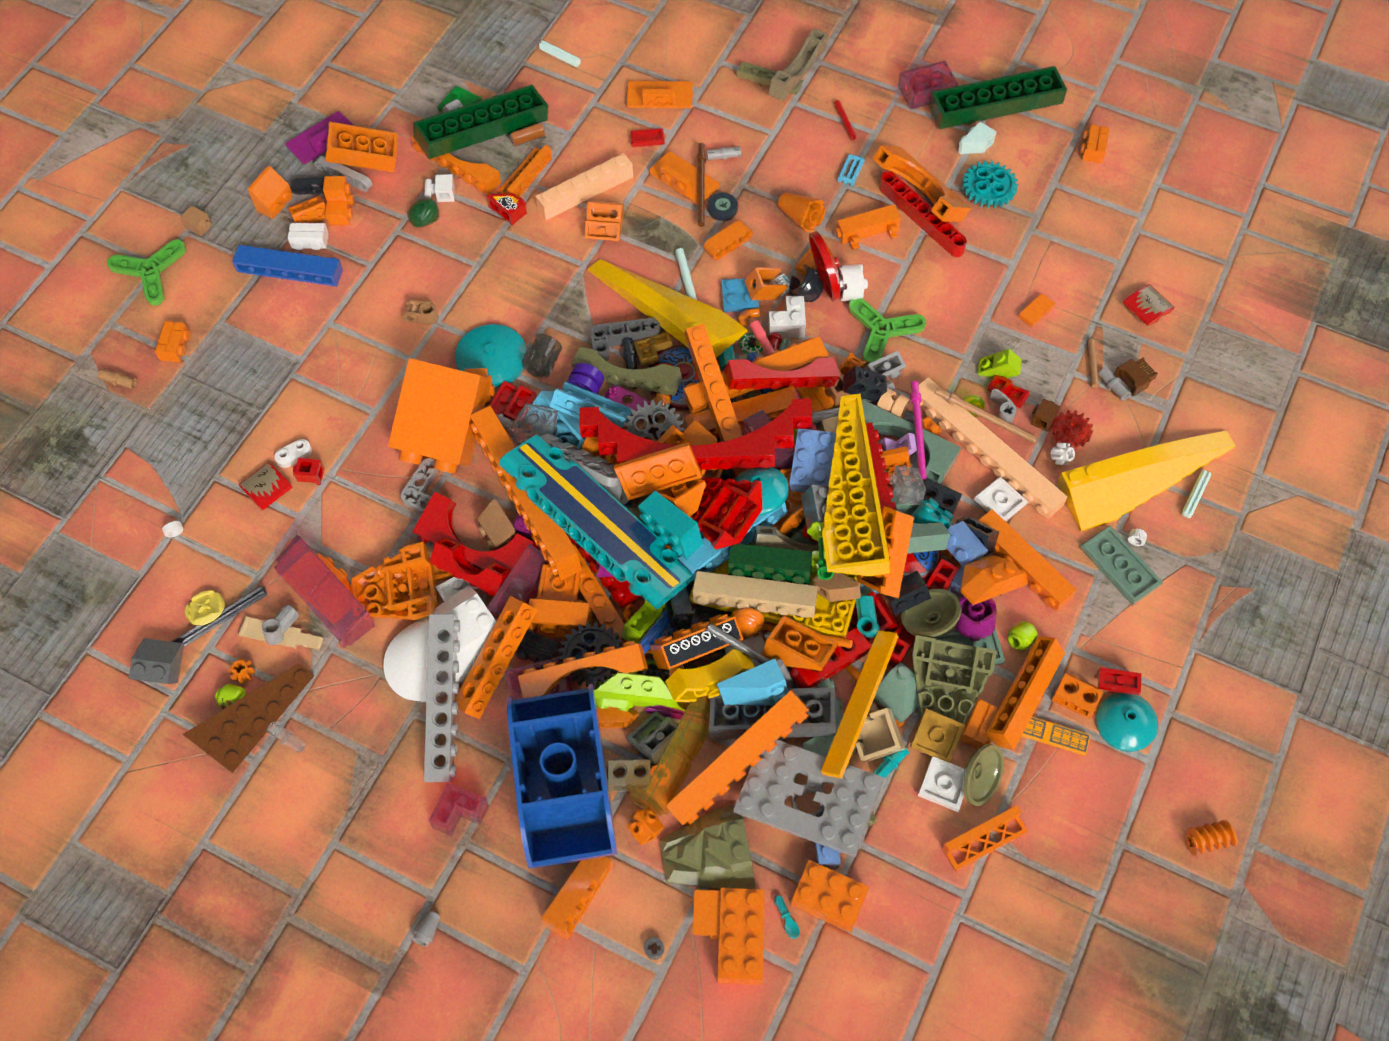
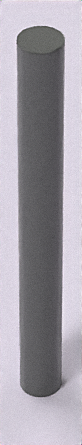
(736, 644)

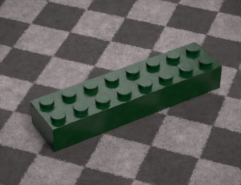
(997, 97)
(480, 121)

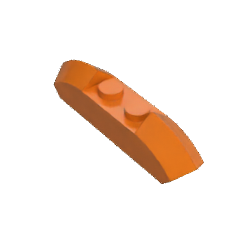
(616, 718)

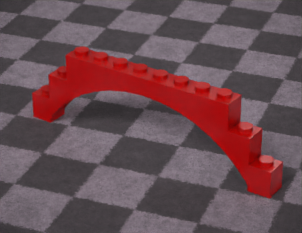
(744, 452)

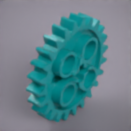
(989, 184)

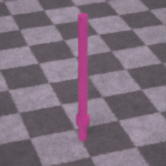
(916, 399)

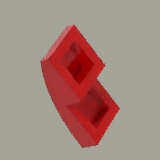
(1014, 393)

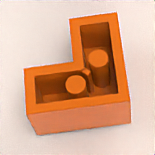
(339, 200)

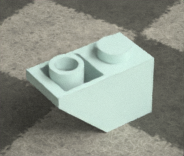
(977, 140)

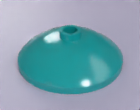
(774, 486)
(1119, 730)

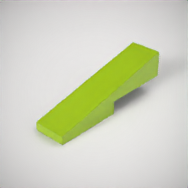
(641, 622)

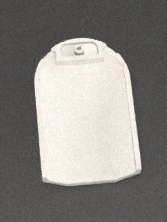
(407, 653)

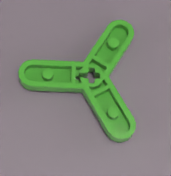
(150, 279)
(893, 327)

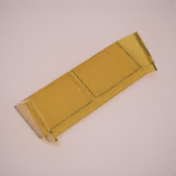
(676, 759)

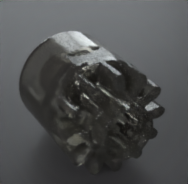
(541, 355)

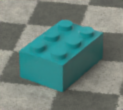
(671, 525)

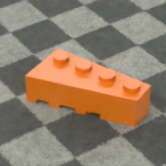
(576, 896)

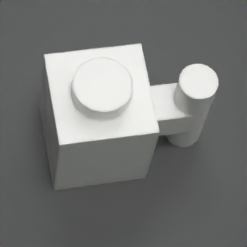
(443, 188)

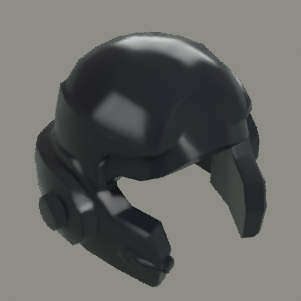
(810, 288)

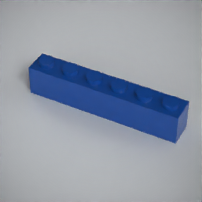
(287, 265)

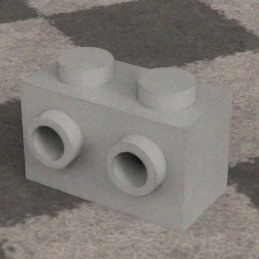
(888, 365)

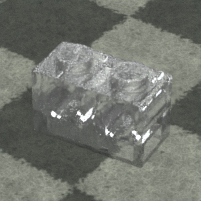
(908, 485)

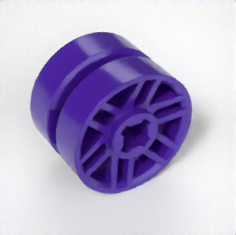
(586, 377)

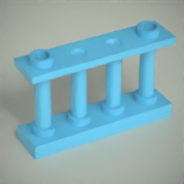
(573, 397)

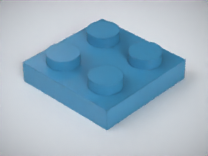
(736, 296)

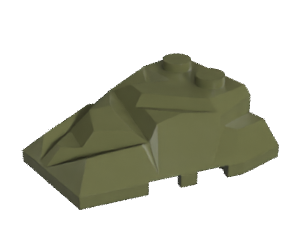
(950, 676)
(709, 852)

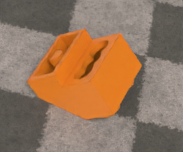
(604, 220)

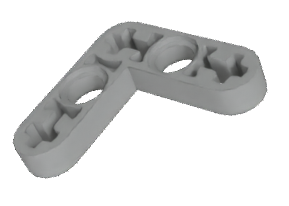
(419, 491)

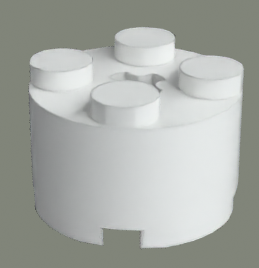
(851, 282)

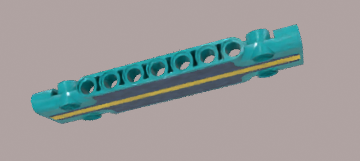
(596, 521)

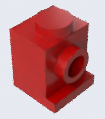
(309, 470)

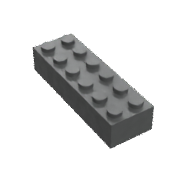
(735, 720)

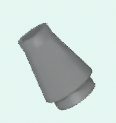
(426, 929)

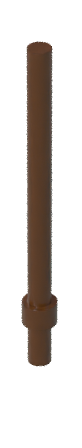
(701, 160)

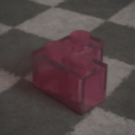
(456, 804)

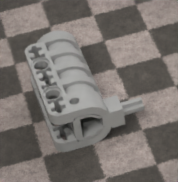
(595, 466)

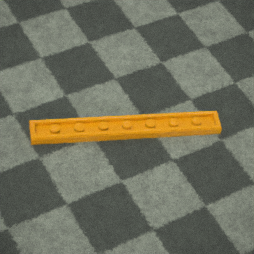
(859, 704)

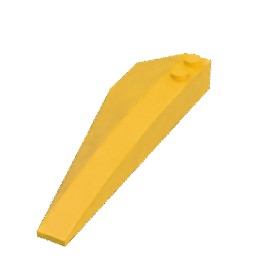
(670, 308)
(1119, 484)
(853, 518)

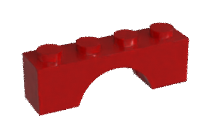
(449, 557)

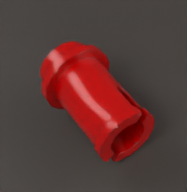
(775, 339)

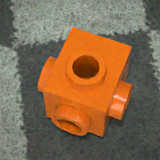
(644, 826)

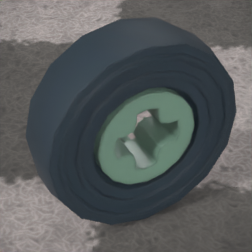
(720, 213)

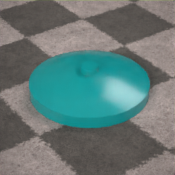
(492, 348)

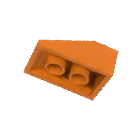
(798, 646)

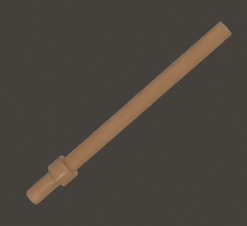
(953, 399)

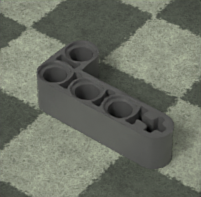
(613, 333)

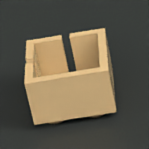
(879, 736)

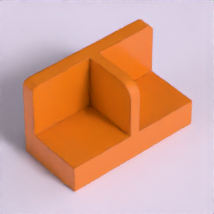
(706, 913)

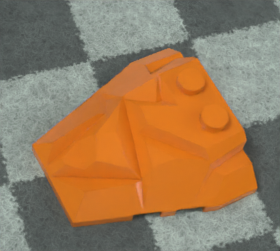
(398, 587)

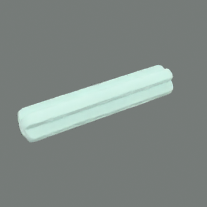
(559, 53)
(1196, 494)

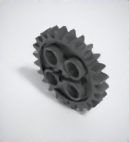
(653, 410)

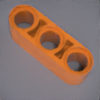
(728, 240)

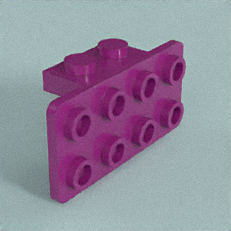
(314, 140)

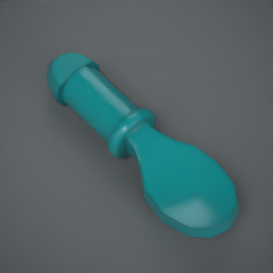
(790, 927)

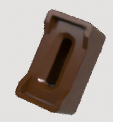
(1136, 375)

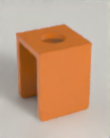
(762, 291)

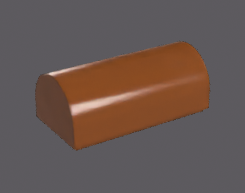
(527, 134)

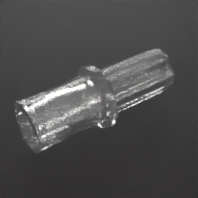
(286, 737)

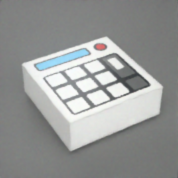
(781, 280)

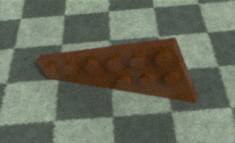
(240, 726)

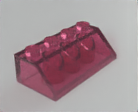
(521, 582)

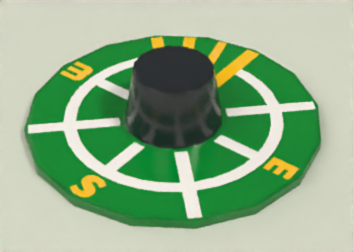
(749, 344)

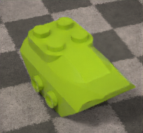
(633, 690)

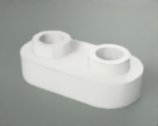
(293, 453)

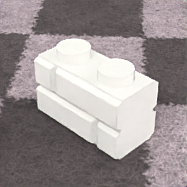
(308, 236)

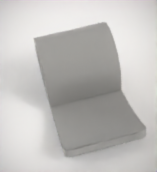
(1007, 410)

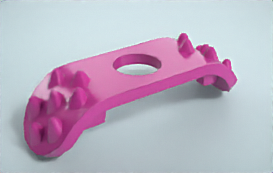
(617, 394)

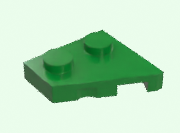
(464, 96)

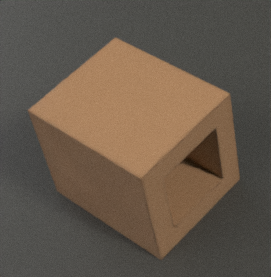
(196, 220)

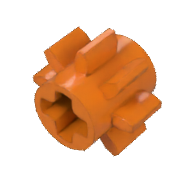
(241, 671)

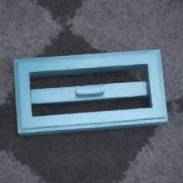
(847, 179)

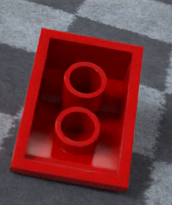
(883, 614)

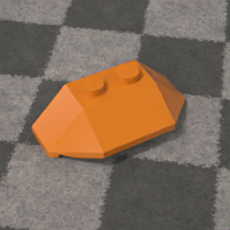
(990, 578)

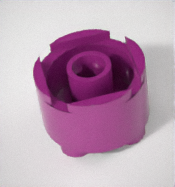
(977, 620)

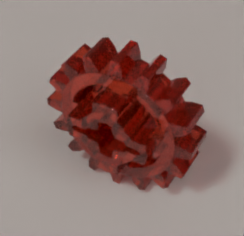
(1072, 429)

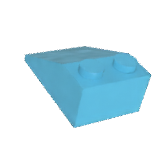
(755, 686)

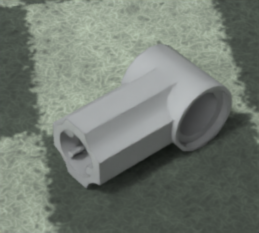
(275, 628)

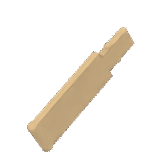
(252, 629)

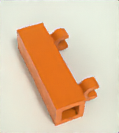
(868, 224)

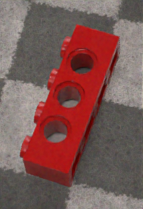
(841, 659)

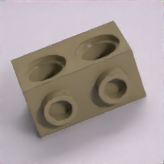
(629, 767)

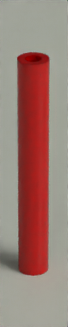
(845, 120)

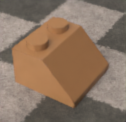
(495, 526)

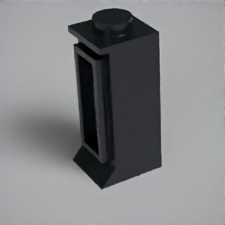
(680, 609)

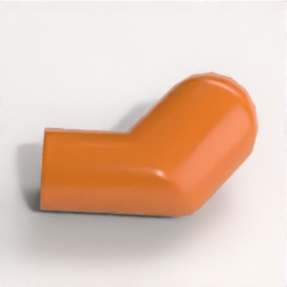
(750, 313)

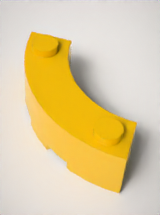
(689, 684)

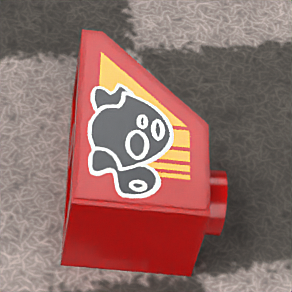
(507, 206)

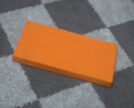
(658, 471)

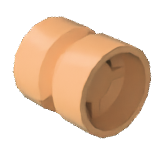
(894, 404)

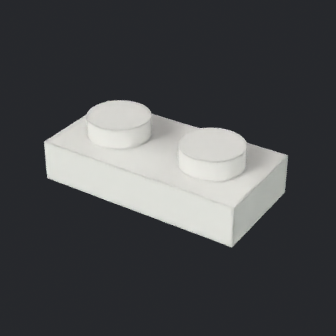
(452, 587)

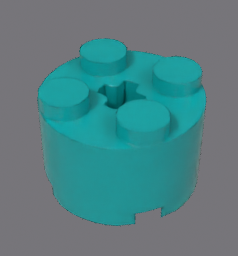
(930, 513)

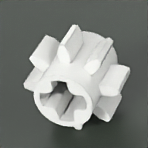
(1062, 453)

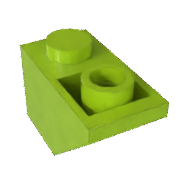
(1002, 363)

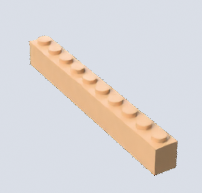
(992, 451)

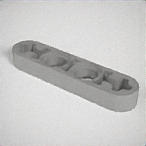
(334, 169)

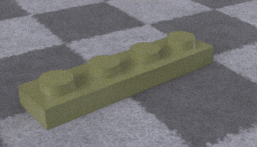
(761, 75)

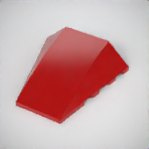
(728, 510)

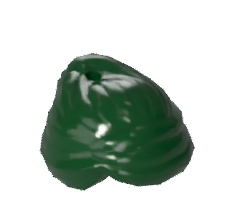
(423, 213)

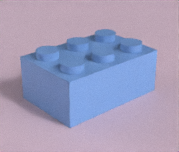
(812, 459)

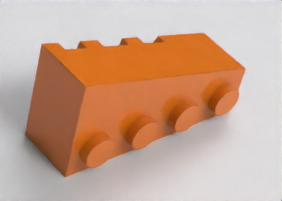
(897, 534)

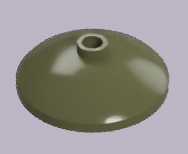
(934, 615)
(983, 774)

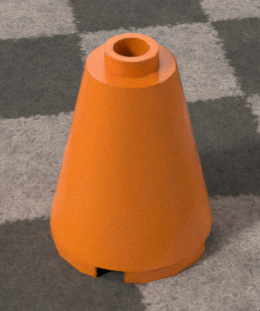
(803, 210)

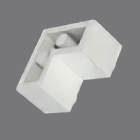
(790, 322)

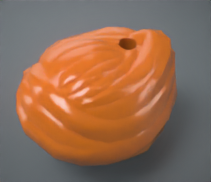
(749, 621)

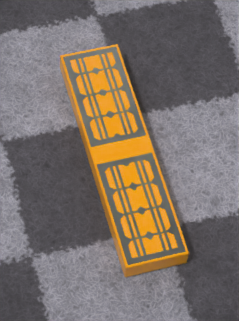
(1057, 736)

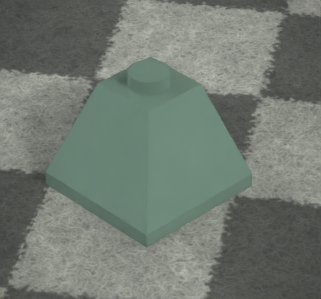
(898, 692)

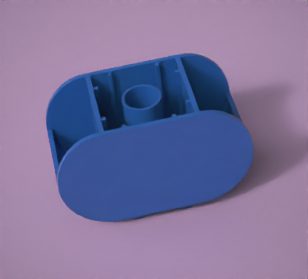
(560, 778)

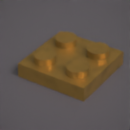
(937, 735)

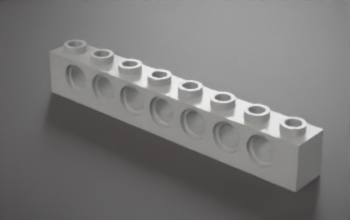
(437, 625)

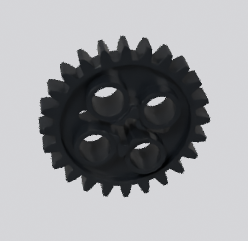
(603, 639)

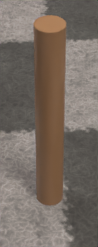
(1093, 363)

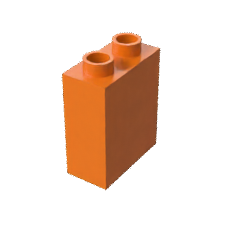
(436, 415)

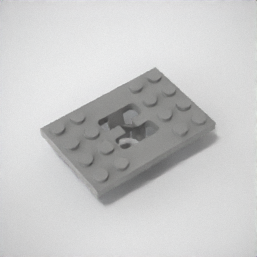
(842, 813)

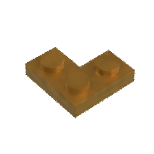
(647, 347)

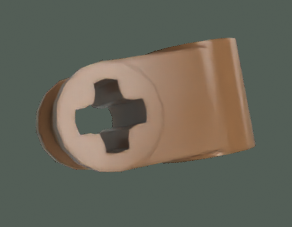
(420, 312)

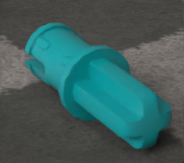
(891, 762)

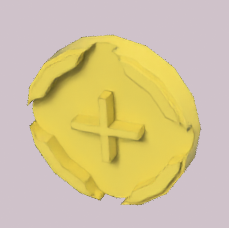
(204, 608)

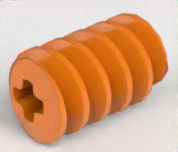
(1210, 835)

